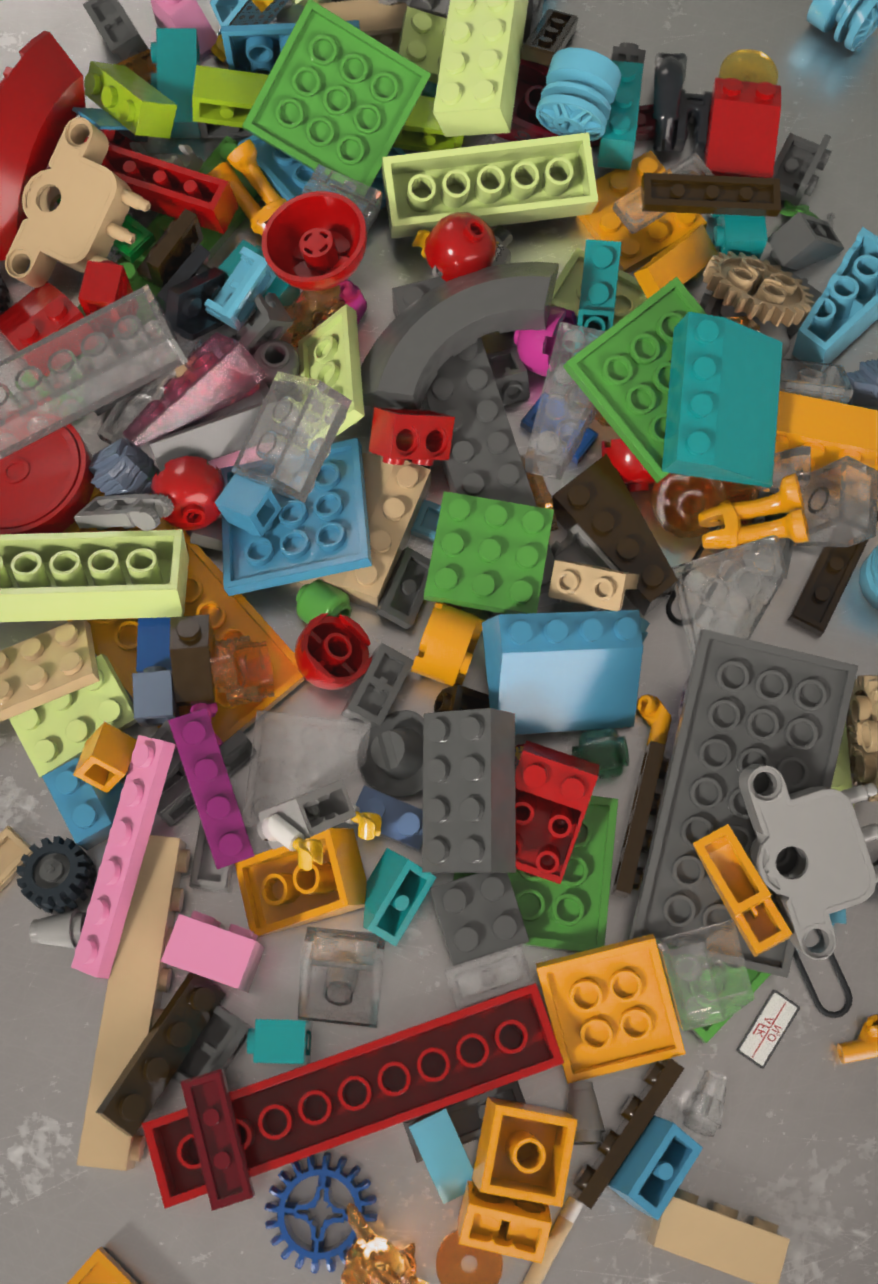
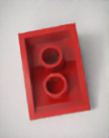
(743, 128)
(37, 316)

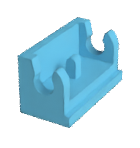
(237, 296)

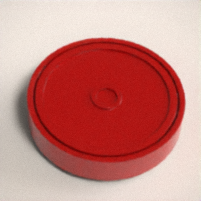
(45, 484)

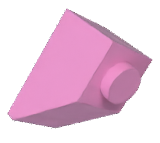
(185, 15)

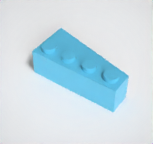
(845, 306)

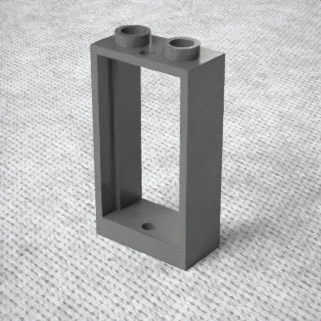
(212, 434)

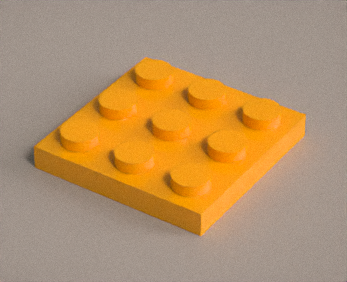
(647, 242)
(610, 1008)

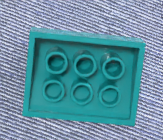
(722, 401)

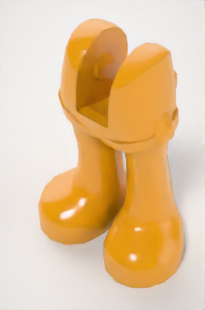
(245, 161)
(786, 500)

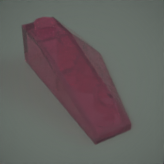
(214, 378)

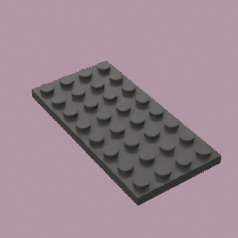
(738, 710)

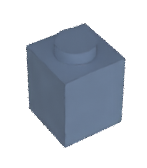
(154, 696)

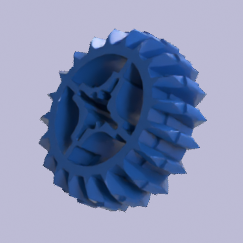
(300, 1210)

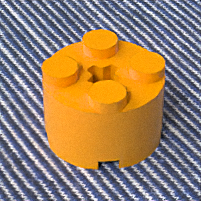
(447, 644)

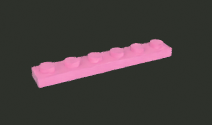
(123, 857)

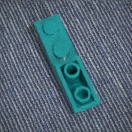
(599, 284)

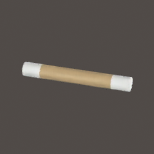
(555, 1240)

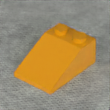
(284, 896)

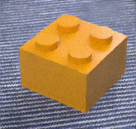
(524, 1151)

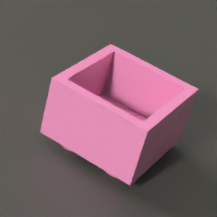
(212, 952)

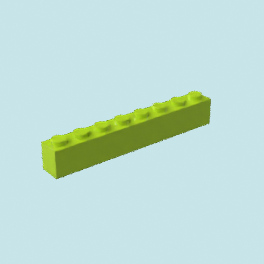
(228, 96)

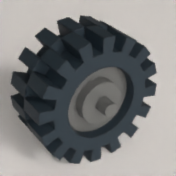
(56, 874)

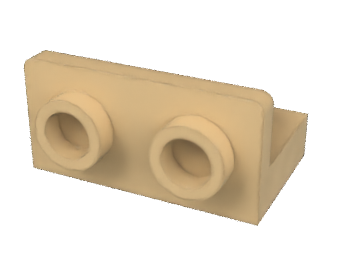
(590, 584)

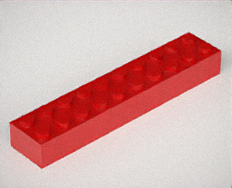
(366, 1089)

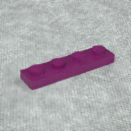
(211, 788)

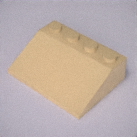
(393, 504)

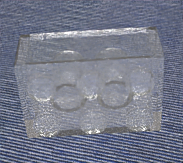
(292, 435)

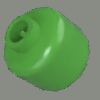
(321, 598)

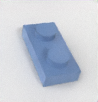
(399, 819)

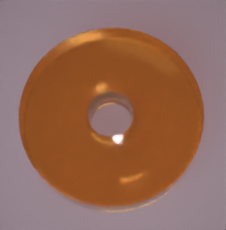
(449, 1267)

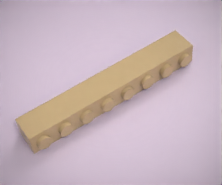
(134, 996)

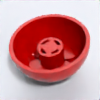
(315, 240)

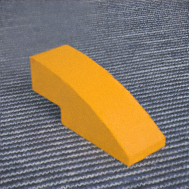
(679, 260)
(742, 890)

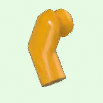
(656, 717)
(865, 1046)

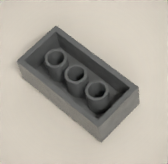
(469, 792)

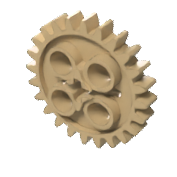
(777, 299)
(863, 731)

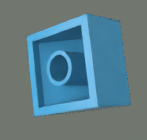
(83, 807)

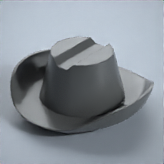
(396, 755)

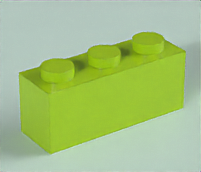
(130, 99)

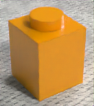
(105, 757)

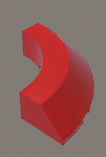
(33, 113)

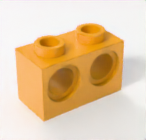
(503, 1224)

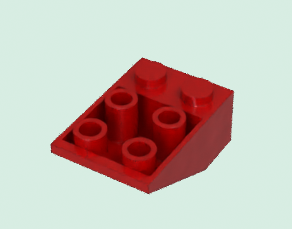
(550, 808)

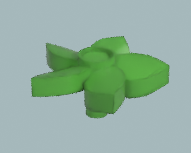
(790, 210)

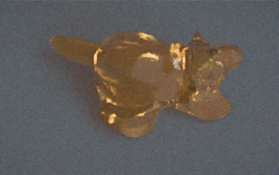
(311, 309)
(375, 1258)

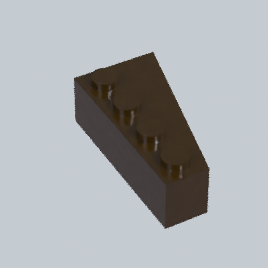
(612, 520)

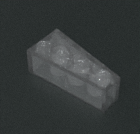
(562, 409)

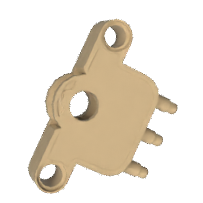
(89, 210)

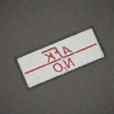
(768, 1029)

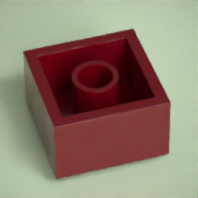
(528, 94)

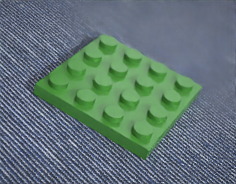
(336, 97)
(629, 372)
(576, 911)

